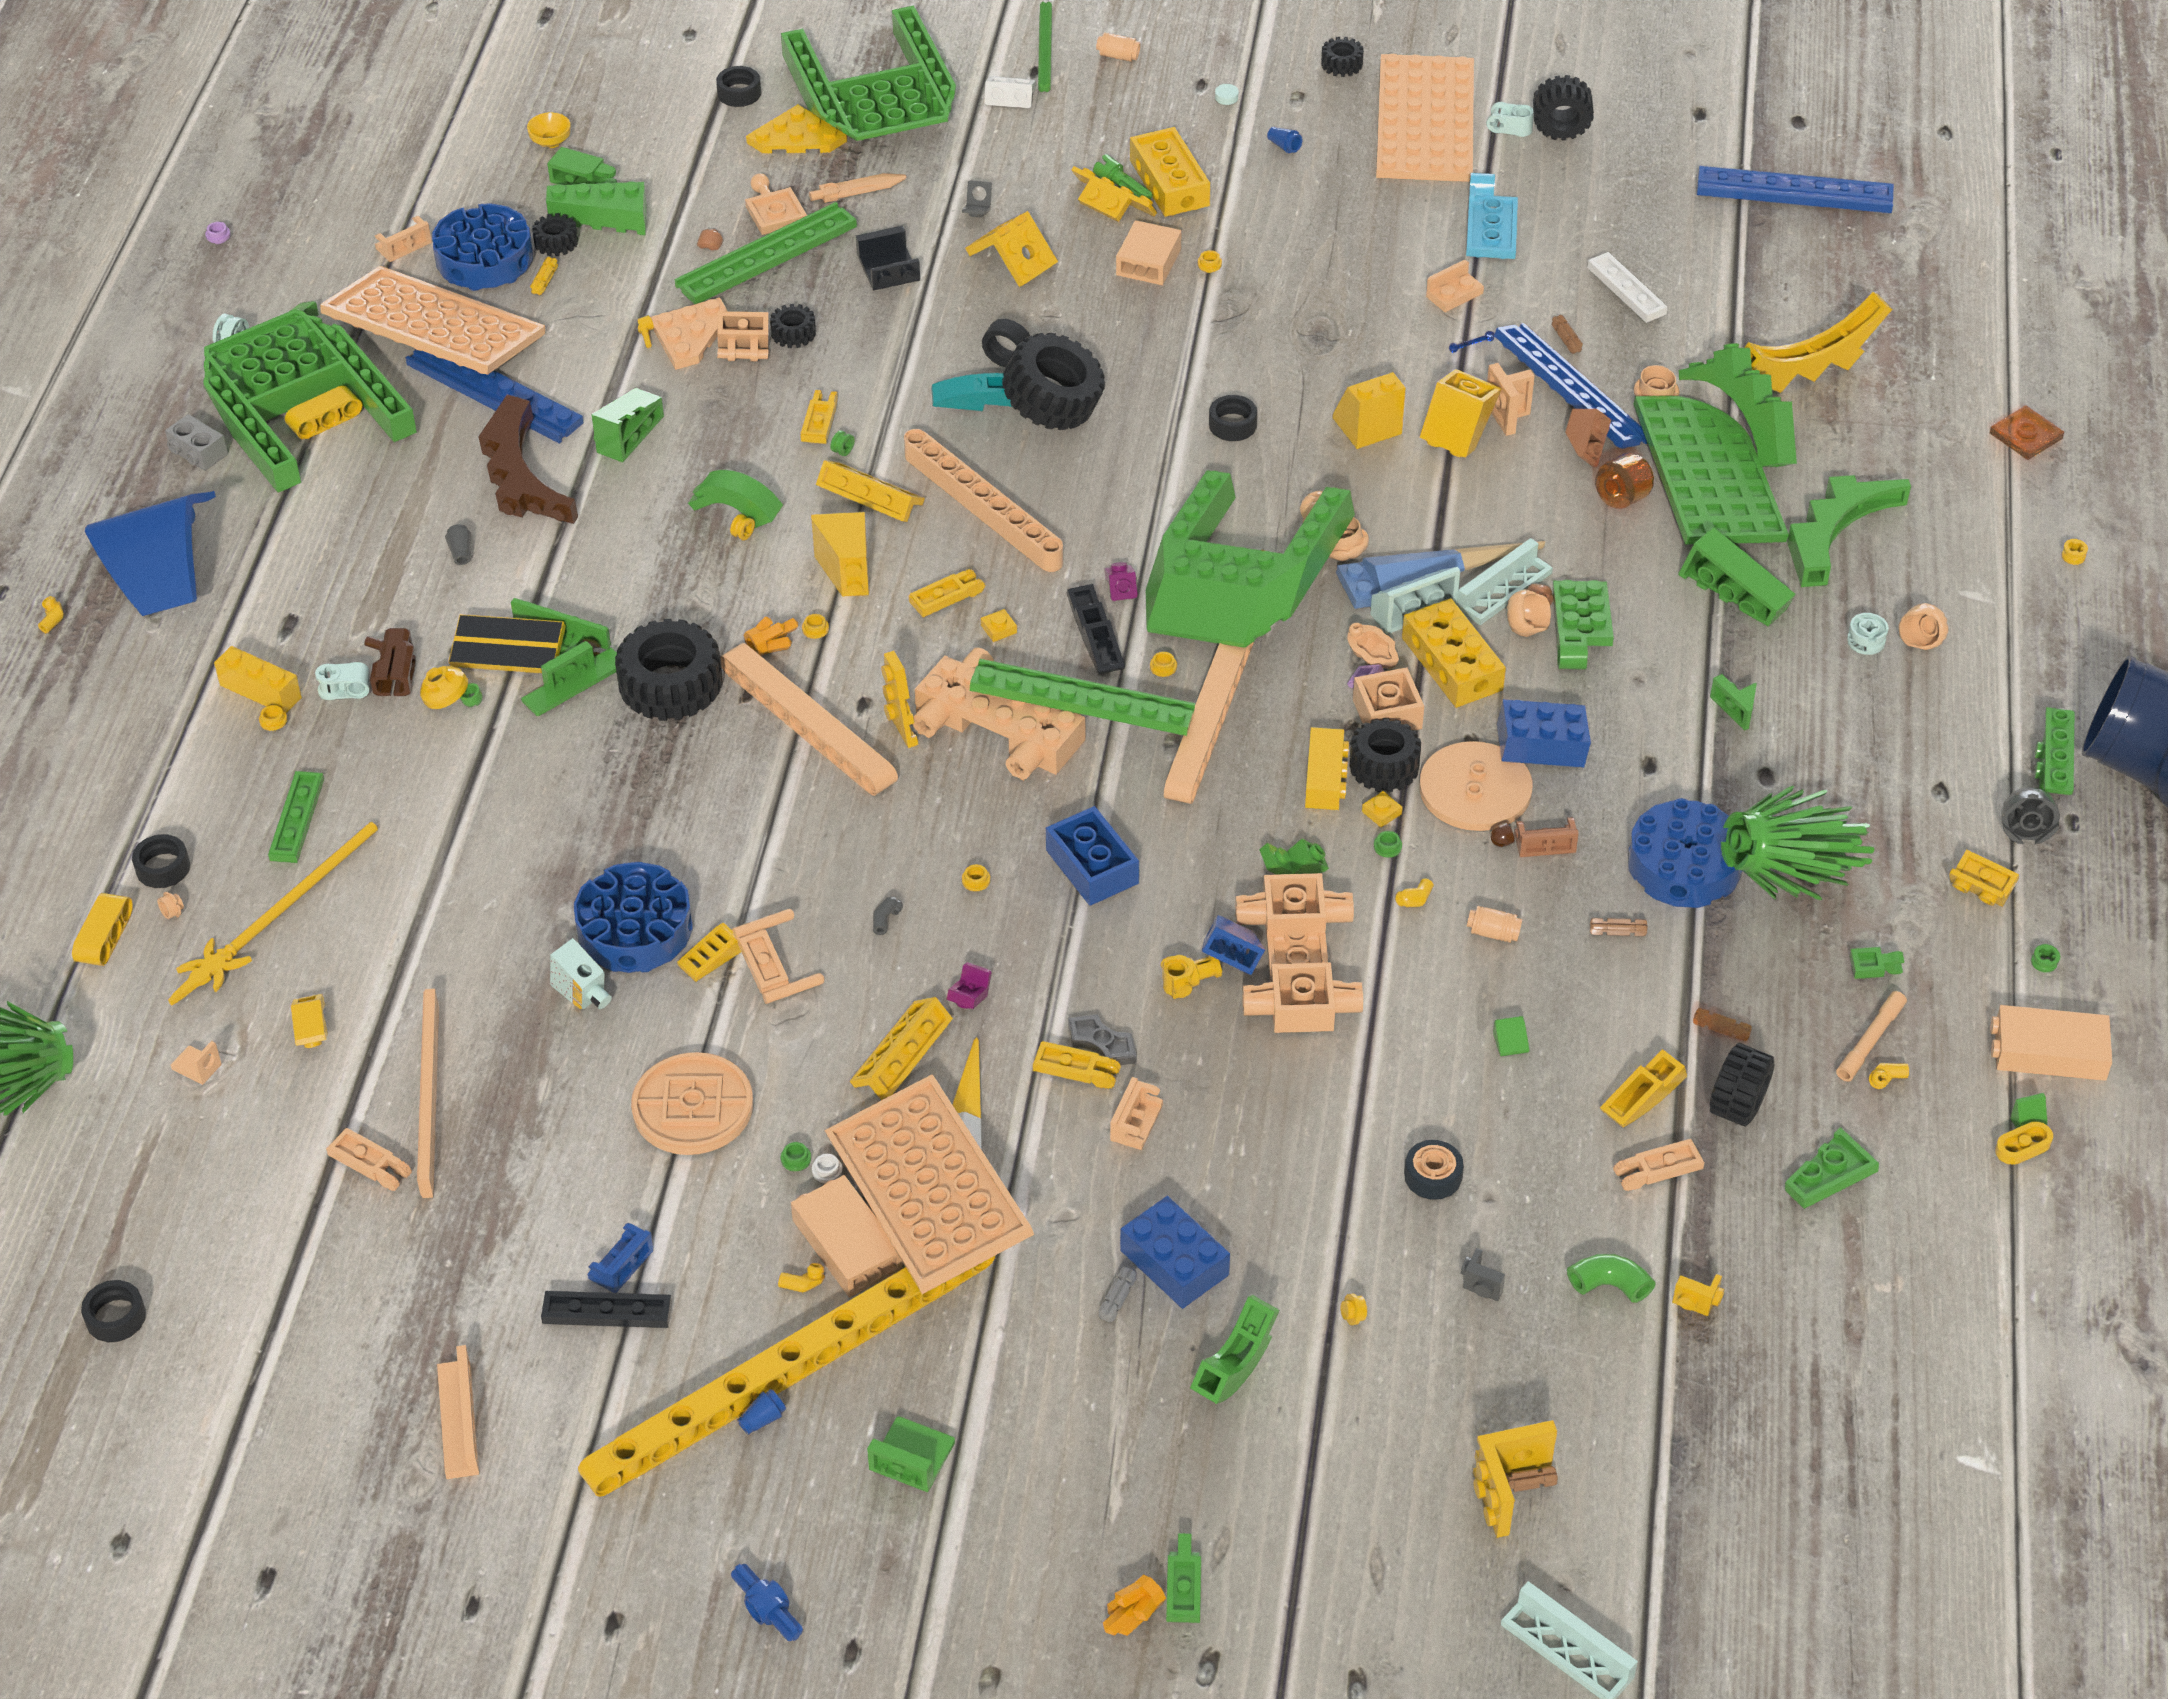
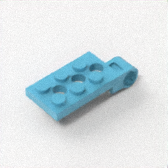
(1480, 214)

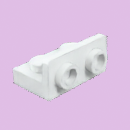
(1009, 91)

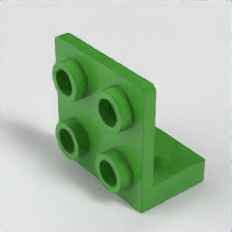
(910, 1453)

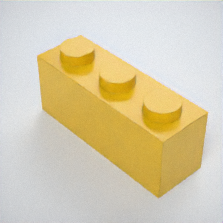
(257, 679)
(1326, 768)

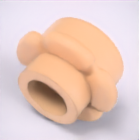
(170, 905)

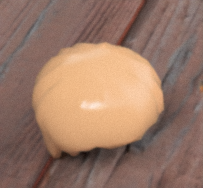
(1528, 613)
(1923, 627)

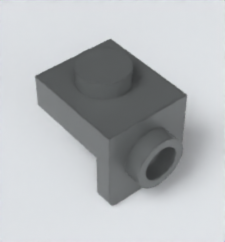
(1481, 1279)

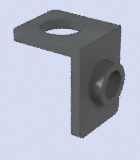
(975, 207)

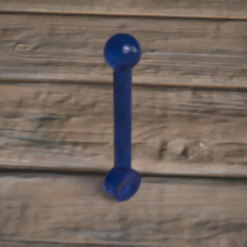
(1489, 336)

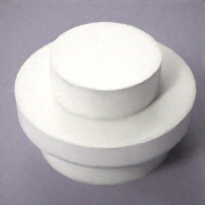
(826, 1168)

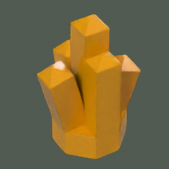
(769, 638)
(1133, 1606)

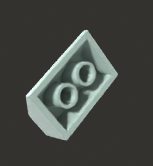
(1392, 604)

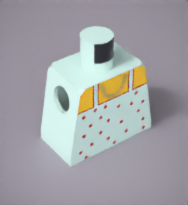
(578, 976)

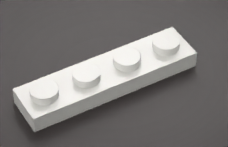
(1627, 287)

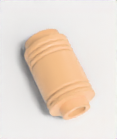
(1118, 47)
(1494, 924)

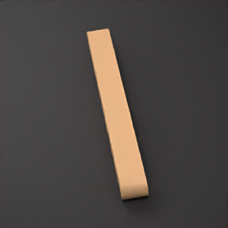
(984, 500)
(808, 719)
(1206, 723)

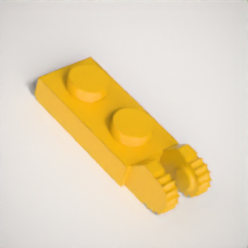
(819, 418)
(946, 592)
(1076, 1064)

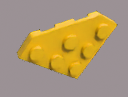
(796, 132)

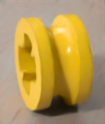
(742, 527)
(2074, 551)

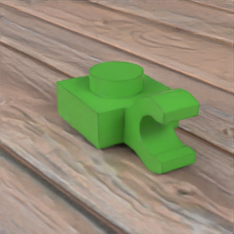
(1873, 964)

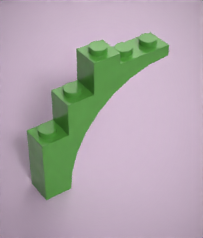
(1752, 392)
(1827, 517)

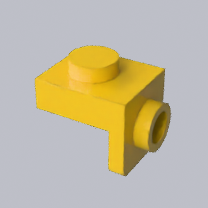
(1698, 1296)

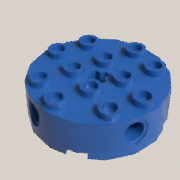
(482, 246)
(1680, 854)
(633, 917)

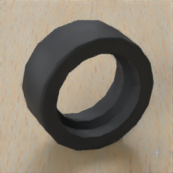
(742, 96)
(1005, 328)
(1233, 430)
(156, 846)
(108, 1292)

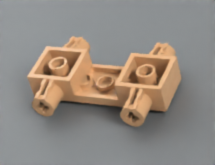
(1035, 732)
(1301, 980)

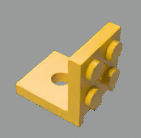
(1010, 239)
(1506, 1453)

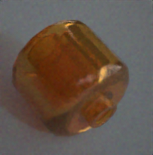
(1624, 480)

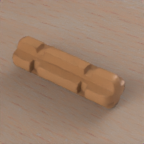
(1567, 334)
(1618, 926)
(1532, 1478)

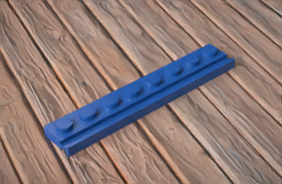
(1795, 189)
(1569, 382)
(549, 416)

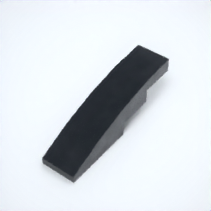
(1095, 629)

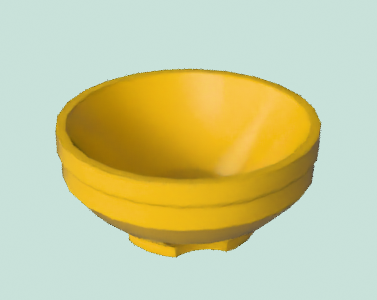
(549, 125)
(443, 686)

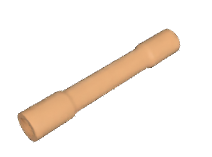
(1857, 1056)

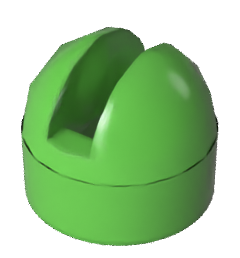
(469, 700)

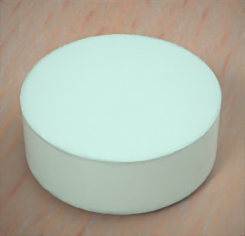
(1226, 94)

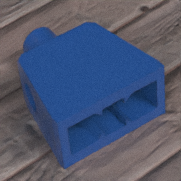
(1229, 944)

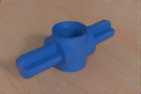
(766, 1602)

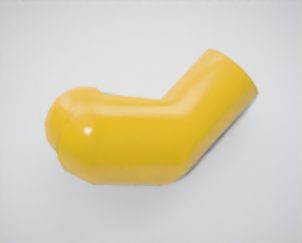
(53, 612)
(1415, 896)
(1886, 1072)
(805, 1282)

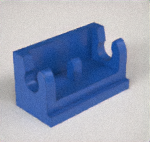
(622, 1259)

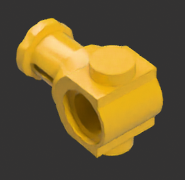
(1183, 973)

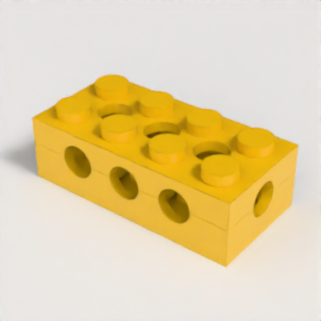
(1169, 171)
(1453, 652)

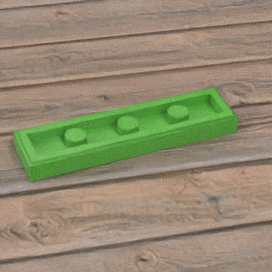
(296, 817)

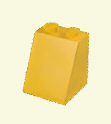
(1372, 410)
(1459, 412)
(842, 550)

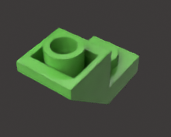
(1299, 859)

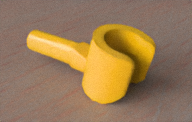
(645, 325)

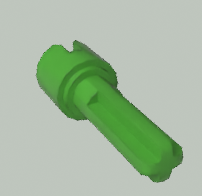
(1114, 171)

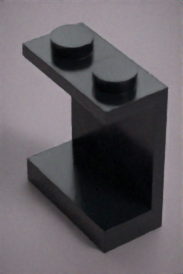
(887, 258)

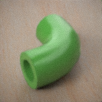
(1614, 1271)

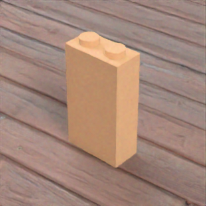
(2052, 1042)
(846, 1235)

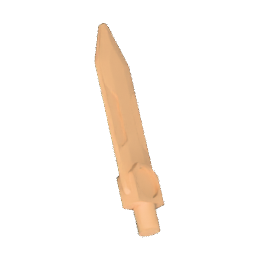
(833, 191)

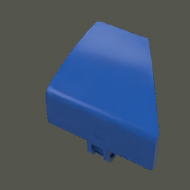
(151, 552)

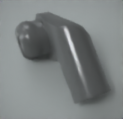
(880, 914)

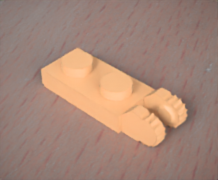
(368, 1158)
(1659, 1164)

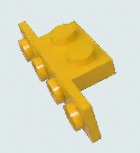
(1108, 199)

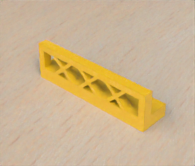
(867, 490)
(903, 1047)

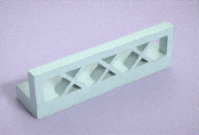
(1496, 580)
(1578, 1635)

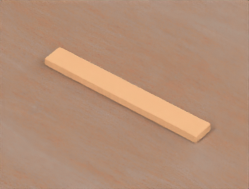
(428, 1093)

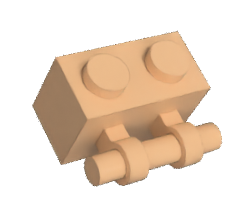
(742, 331)

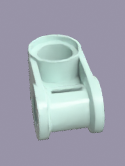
(1513, 119)
(345, 681)

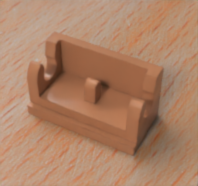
(1546, 840)

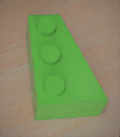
(626, 423)

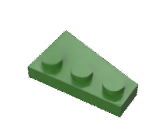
(1831, 1170)

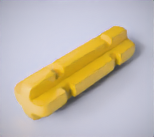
(544, 276)

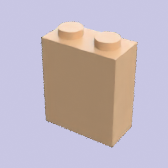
(1148, 252)

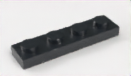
(606, 1309)

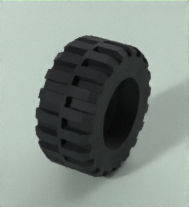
(1040, 398)
(673, 693)

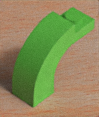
(740, 492)
(1231, 1366)

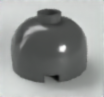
(2030, 815)

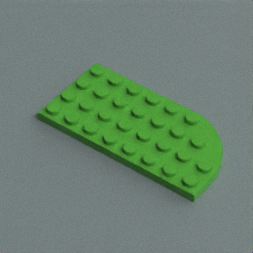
(1709, 471)

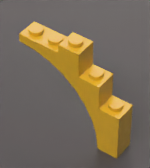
(1812, 356)

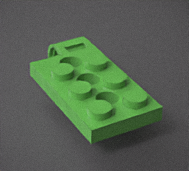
(1579, 617)

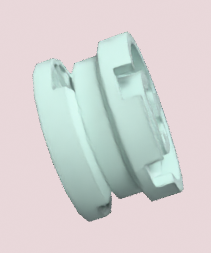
(229, 326)
(1867, 631)

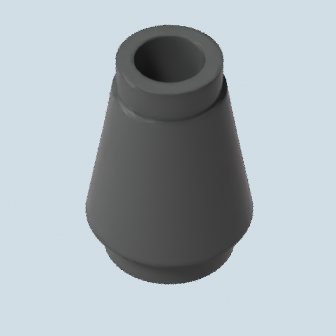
(459, 543)

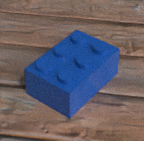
(1543, 733)
(1092, 855)
(1174, 1252)

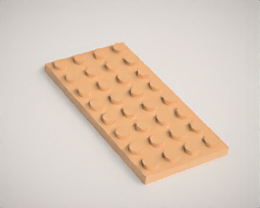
(1425, 118)
(433, 320)
(928, 1183)

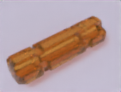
(1722, 1024)

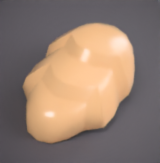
(1372, 645)

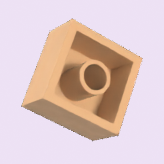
(1389, 696)

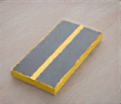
(505, 643)

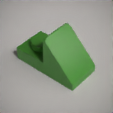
(1734, 702)

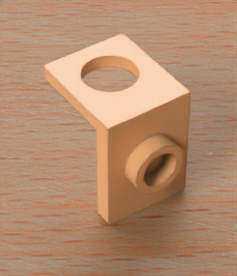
(198, 1064)

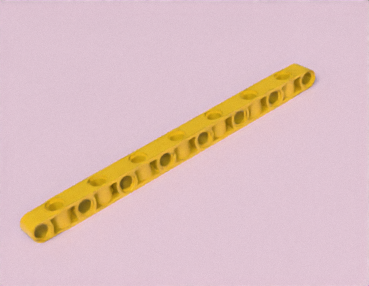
(717, 1403)

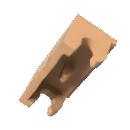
(404, 241)
(1135, 1114)

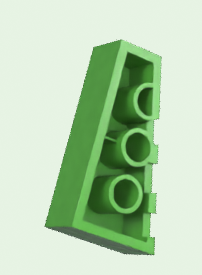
(601, 205)
(1736, 577)

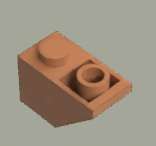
(1587, 433)

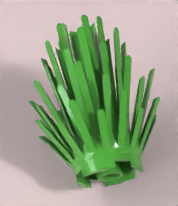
(1793, 843)
(30, 1057)

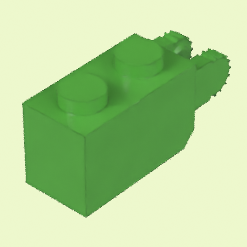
(575, 167)

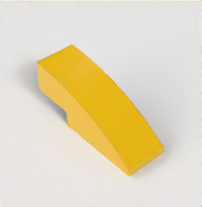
(1644, 1089)

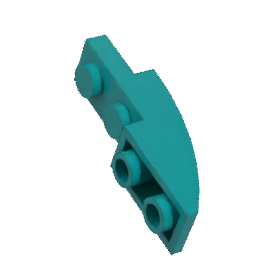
(970, 392)

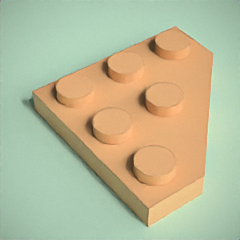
(688, 331)

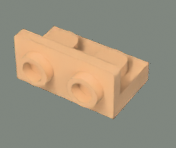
(1453, 286)

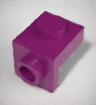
(1121, 581)
(971, 987)

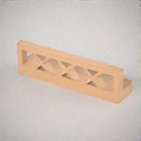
(458, 1416)

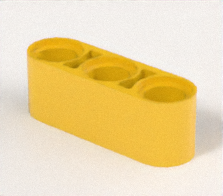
(323, 412)
(102, 929)

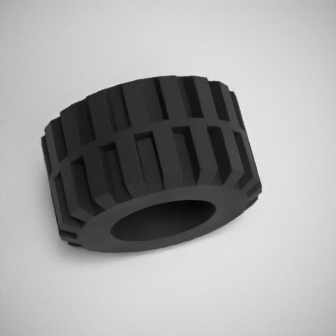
(1559, 93)
(1385, 755)
(1741, 1084)

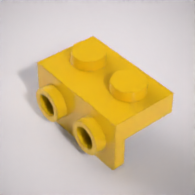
(1984, 878)

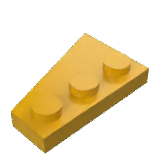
(896, 694)

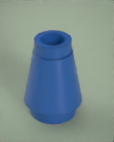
(1286, 139)
(761, 1412)

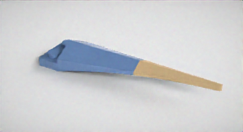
(1384, 572)

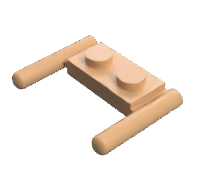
(764, 961)

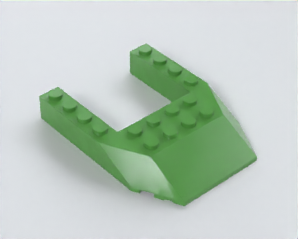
(879, 100)
(286, 364)
(1229, 590)

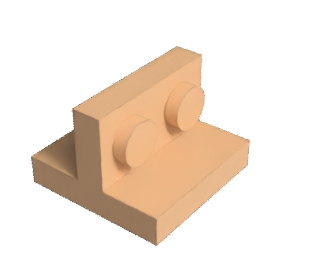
(1514, 397)

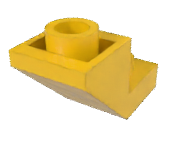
(309, 1020)

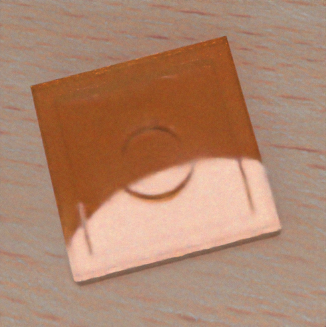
(2026, 432)

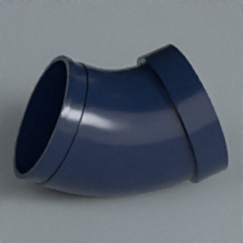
(2133, 726)

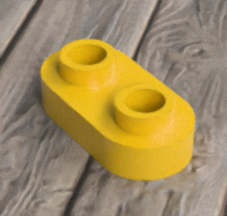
(2021, 1145)

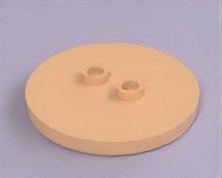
(1473, 787)
(692, 1103)

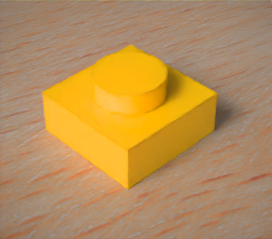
(998, 625)
(1382, 809)

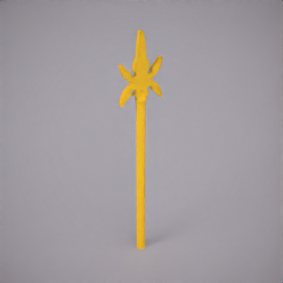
(216, 964)

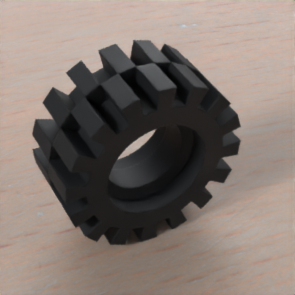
(1342, 56)
(555, 234)
(784, 331)

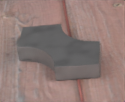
(1092, 1034)

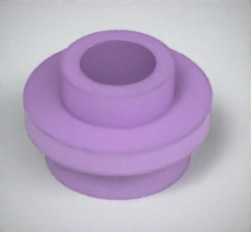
(217, 233)

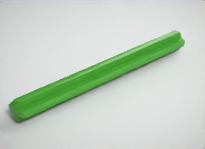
(1045, 38)

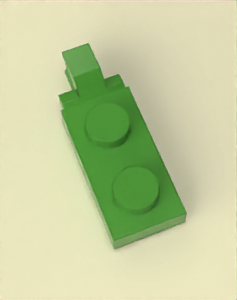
(1183, 1583)

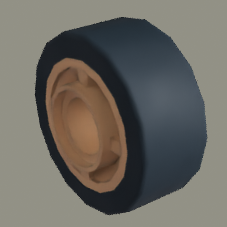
(1433, 1169)

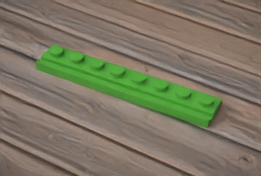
(765, 253)
(1082, 697)

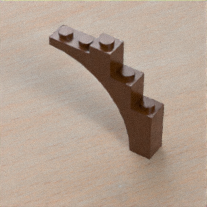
(519, 487)

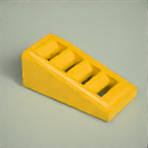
(719, 937)

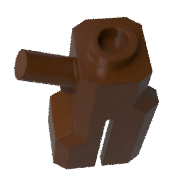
(394, 663)

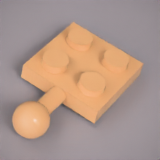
(772, 209)

